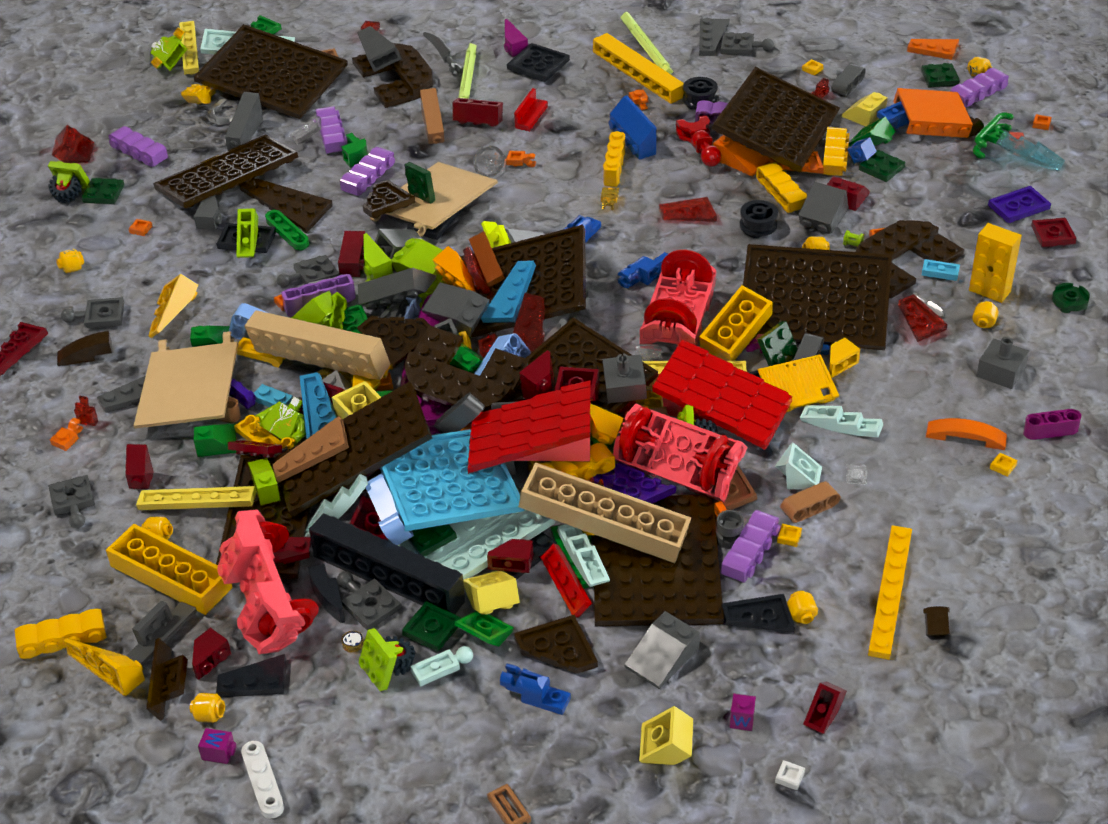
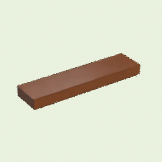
(486, 259)

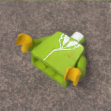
(168, 50)
(282, 421)

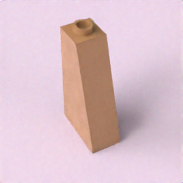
(432, 116)

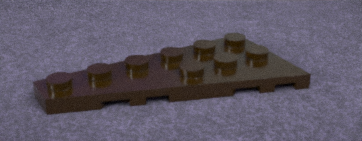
(299, 207)

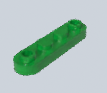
(287, 230)

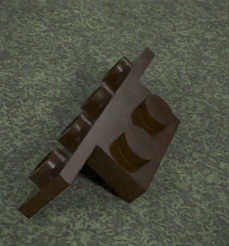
(166, 678)

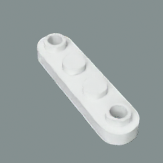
(262, 779)

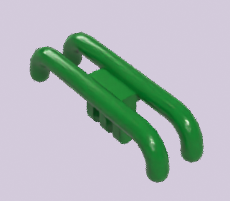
(991, 133)

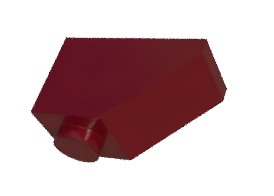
(138, 466)
(512, 556)
(824, 706)

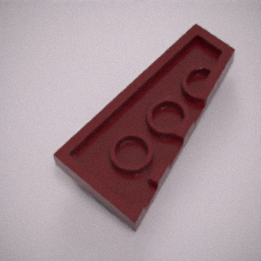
(19, 344)

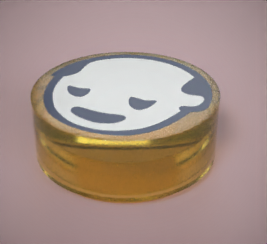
(352, 641)

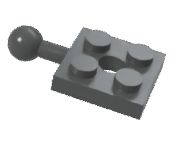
(743, 43)
(307, 272)
(94, 313)
(64, 503)
(371, 592)

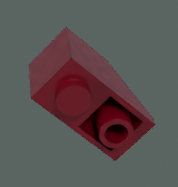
(208, 652)

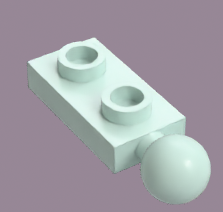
(440, 665)

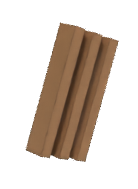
(505, 818)

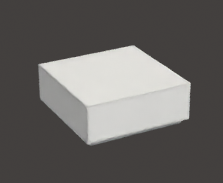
(790, 775)

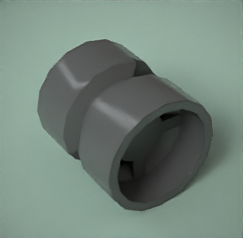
(728, 528)

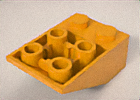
(453, 269)

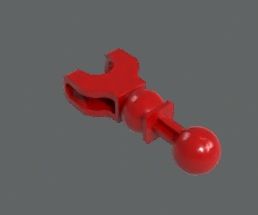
(699, 136)

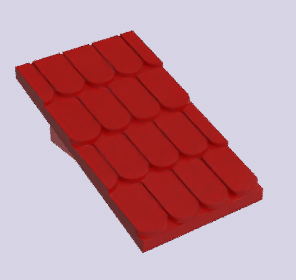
(721, 394)
(535, 429)

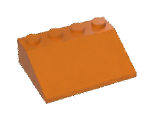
(739, 156)

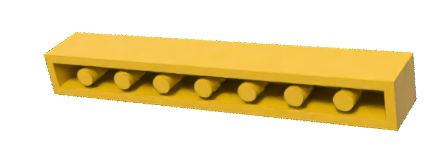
(638, 68)

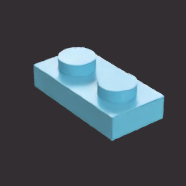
(940, 270)
(269, 396)

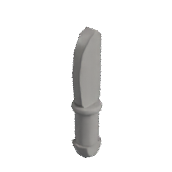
(935, 308)

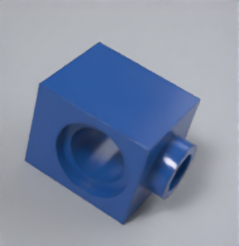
(862, 150)

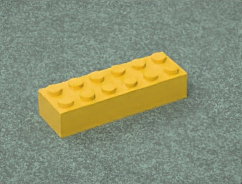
(168, 568)

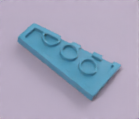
(509, 297)
(316, 403)

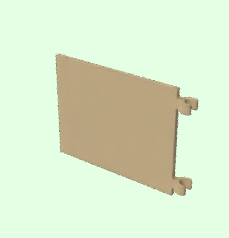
(452, 191)
(187, 384)

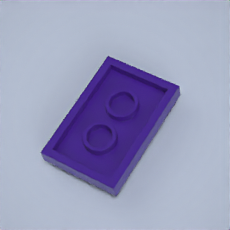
(1019, 204)

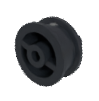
(699, 89)
(758, 218)

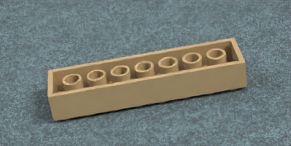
(318, 345)
(604, 512)

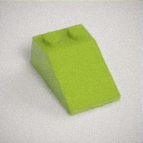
(417, 255)
(376, 261)
(316, 309)

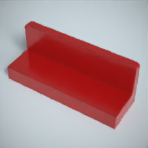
(529, 111)

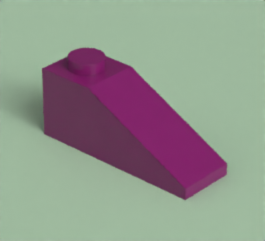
(514, 39)

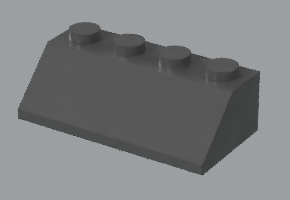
(394, 288)

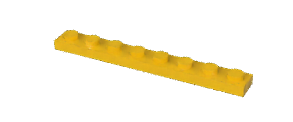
(890, 593)

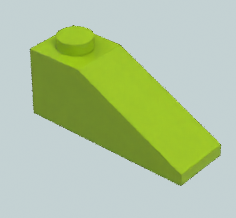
(246, 232)
(264, 481)

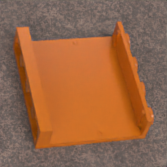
(934, 112)

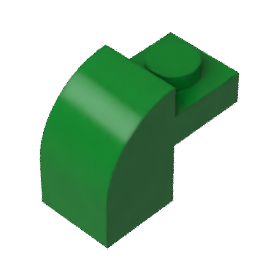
(354, 150)

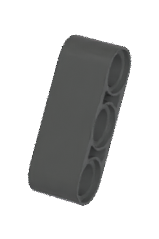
(848, 80)
(809, 346)
(459, 414)

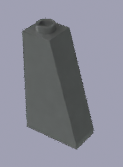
(378, 48)
(245, 120)

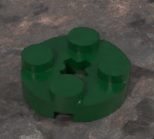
(1077, 299)

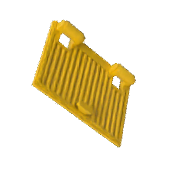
(802, 381)

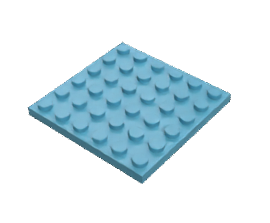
(435, 489)

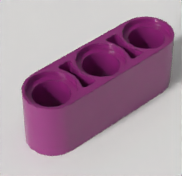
(1052, 424)

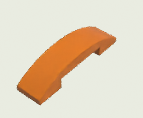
(967, 429)

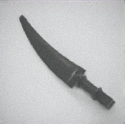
(444, 51)

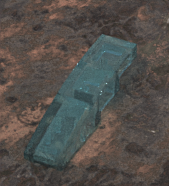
(1036, 154)

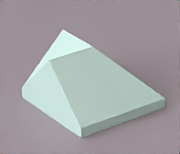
(799, 468)

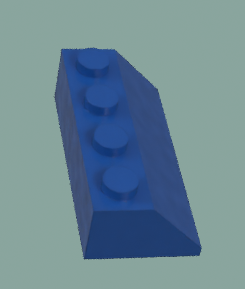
(638, 129)

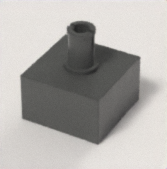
(1002, 362)
(624, 378)

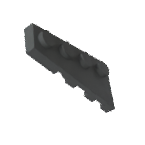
(711, 34)
(122, 396)

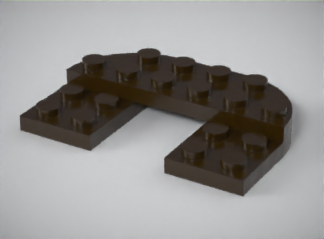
(412, 70)
(910, 235)
(435, 379)

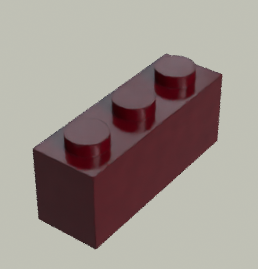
(477, 111)
(352, 254)

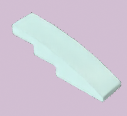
(843, 422)
(341, 502)
(583, 555)

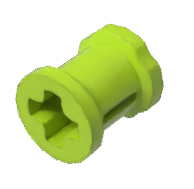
(849, 236)

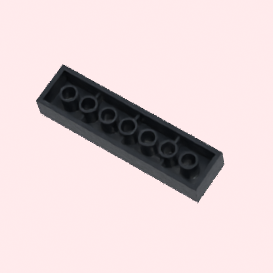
(390, 564)

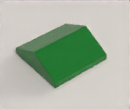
(485, 627)

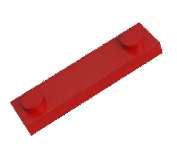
(566, 580)

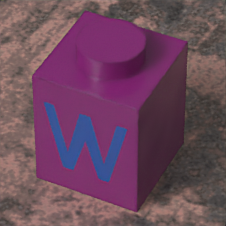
(742, 712)
(217, 746)

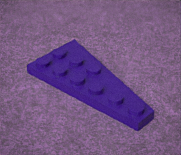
(635, 484)

